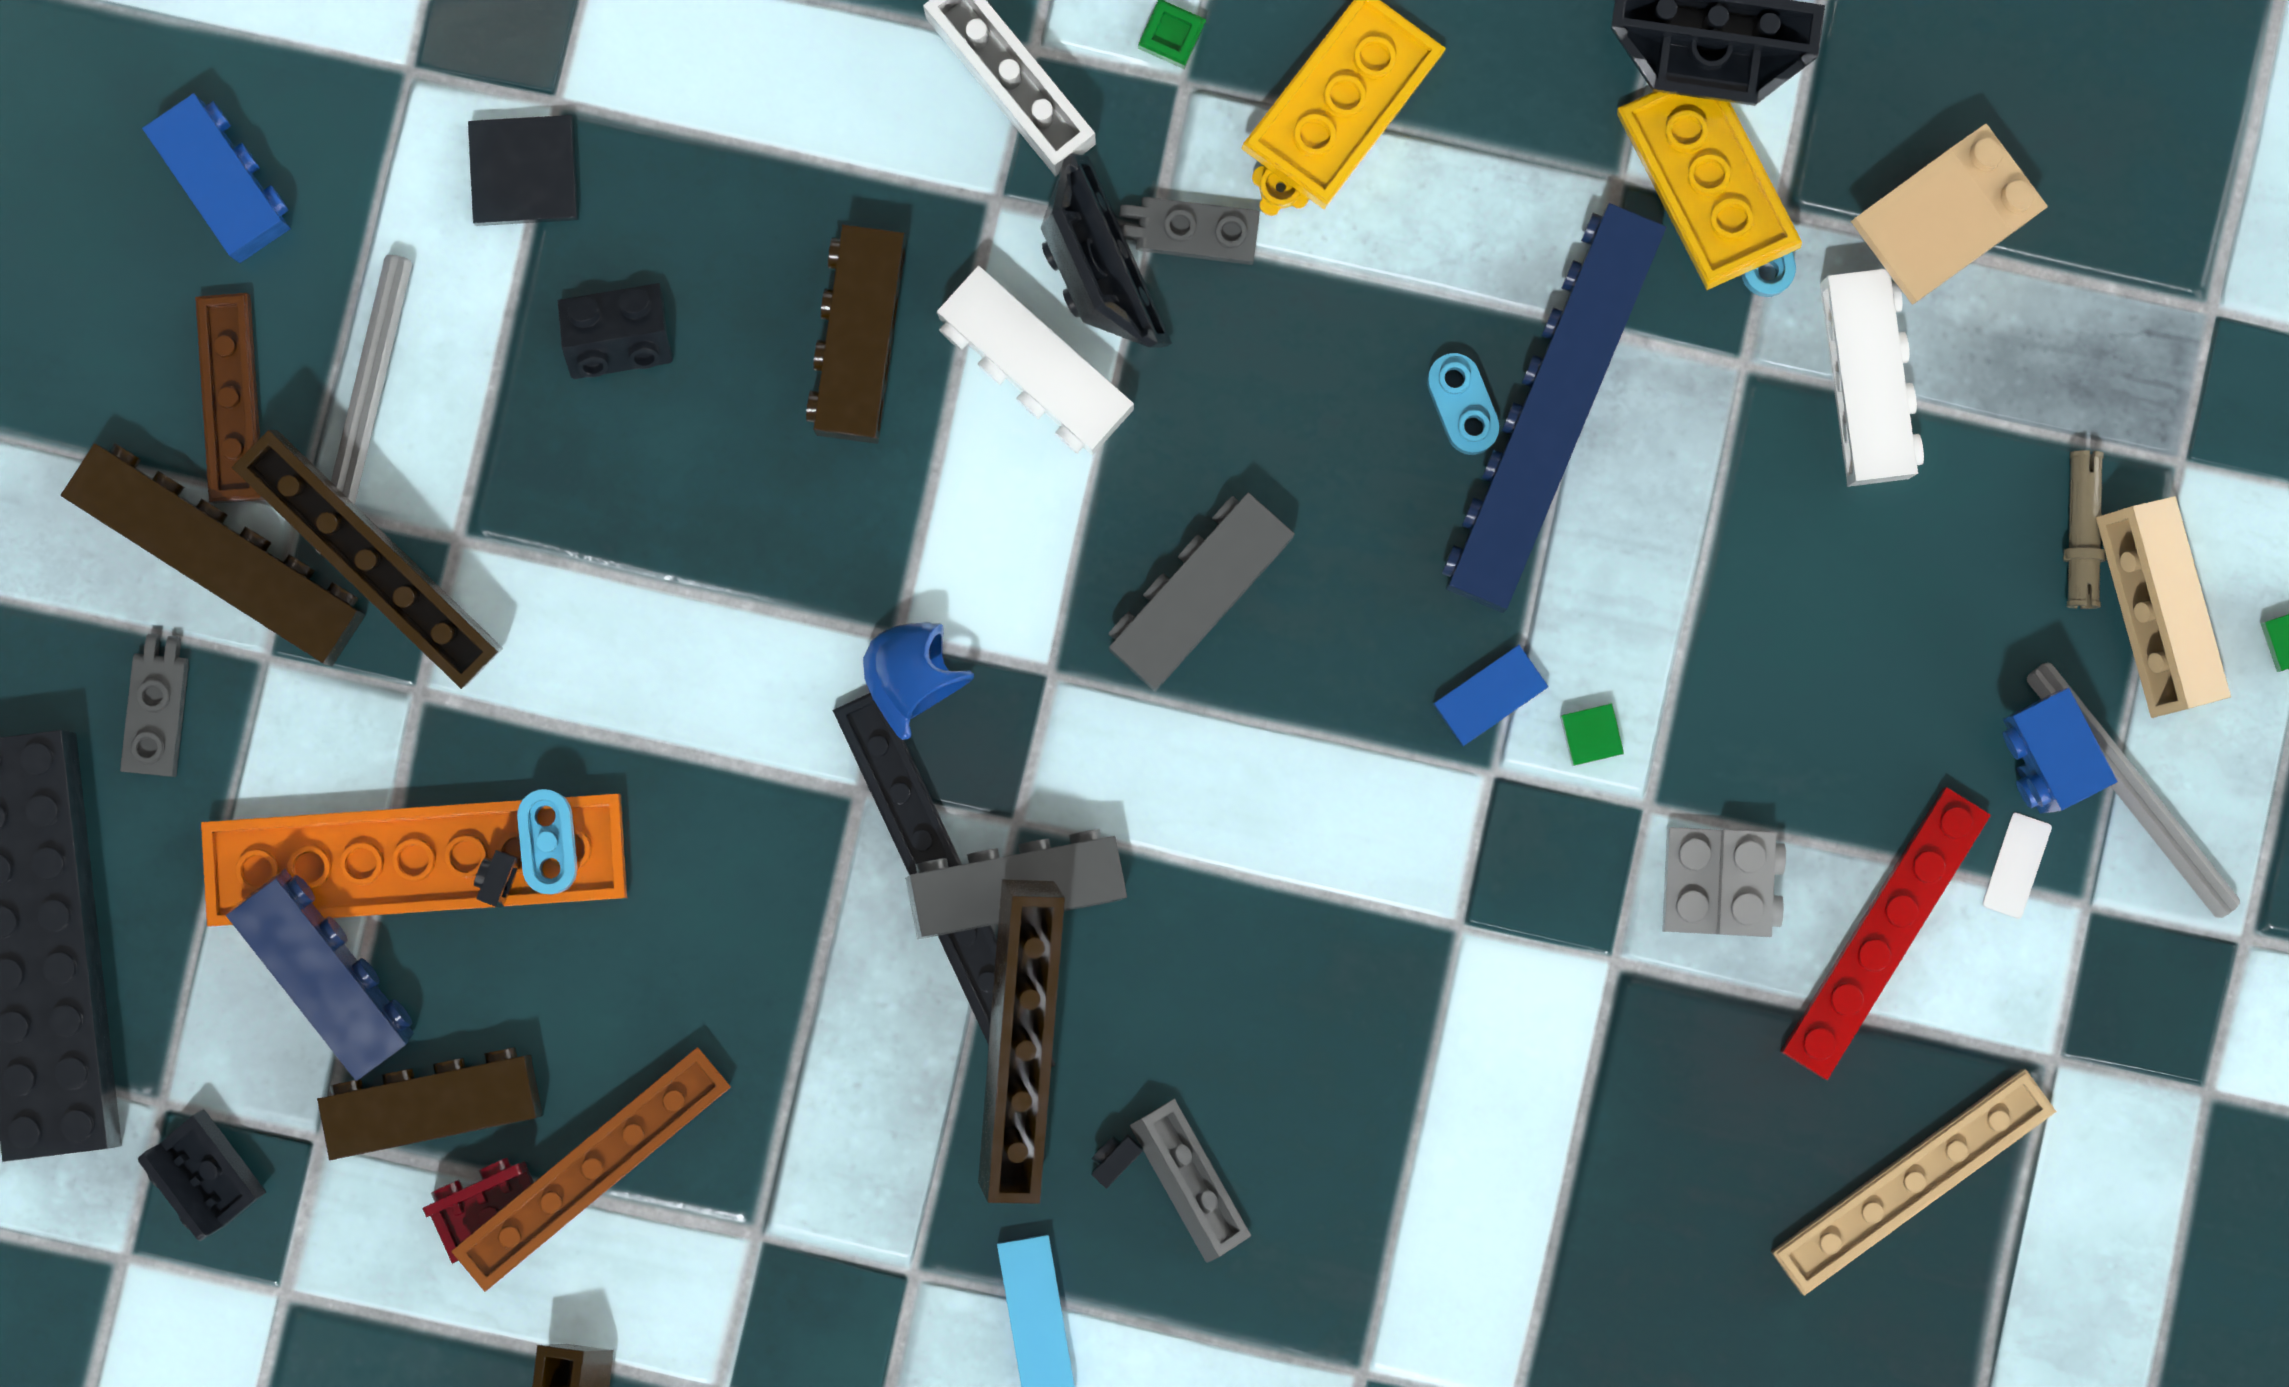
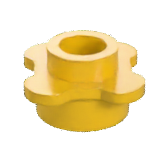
(1272, 199)

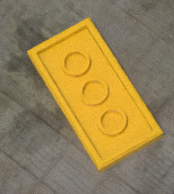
(1343, 99)
(1709, 183)

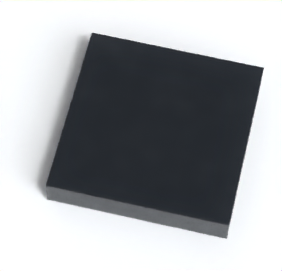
(523, 170)

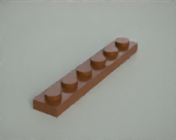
(590, 1169)

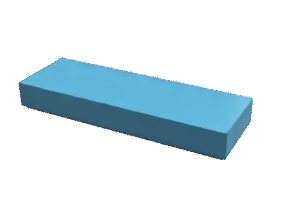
(1035, 1312)

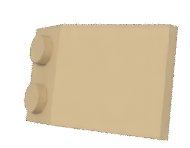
(1949, 214)

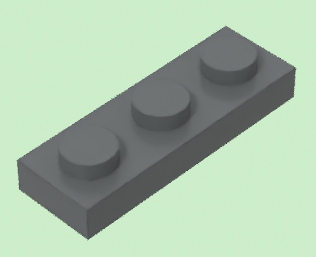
(1190, 1180)

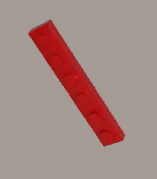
(1885, 933)

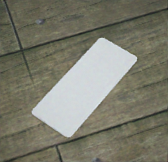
(2017, 865)

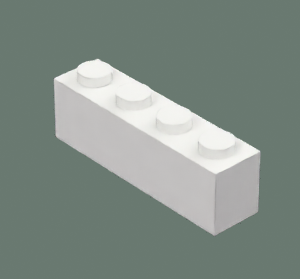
(1012, 79)
(1035, 361)
(1870, 377)

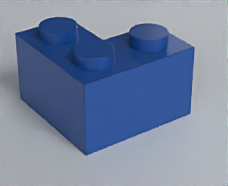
(2058, 753)

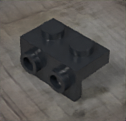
(614, 331)
(201, 1176)

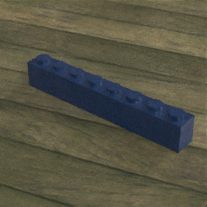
(1555, 407)

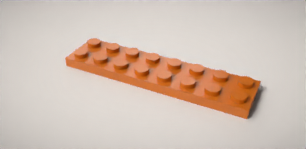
(405, 857)

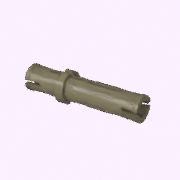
(2084, 535)

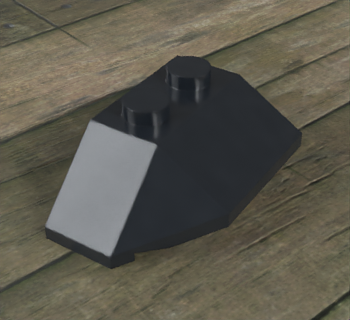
(1719, 46)
(1096, 259)

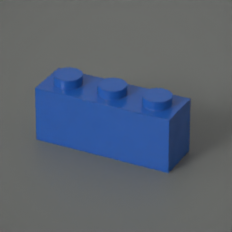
(218, 176)

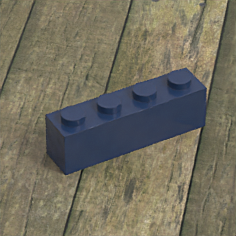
(321, 973)

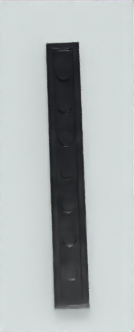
(918, 837)

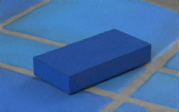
(1490, 695)

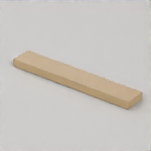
(1913, 1181)

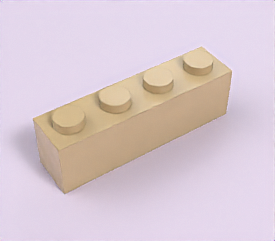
(2163, 607)

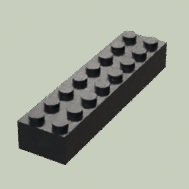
(52, 989)

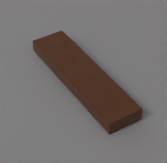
(227, 392)

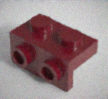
(462, 1211)

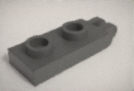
(1193, 230)
(155, 709)

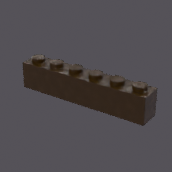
(213, 554)
(367, 557)
(1021, 1041)

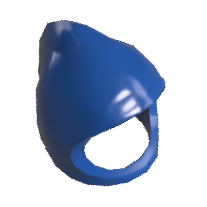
(909, 673)

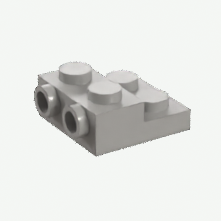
(1722, 882)

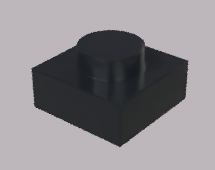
(496, 877)
(1114, 1159)

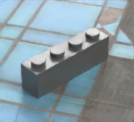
(1201, 591)
(969, 894)

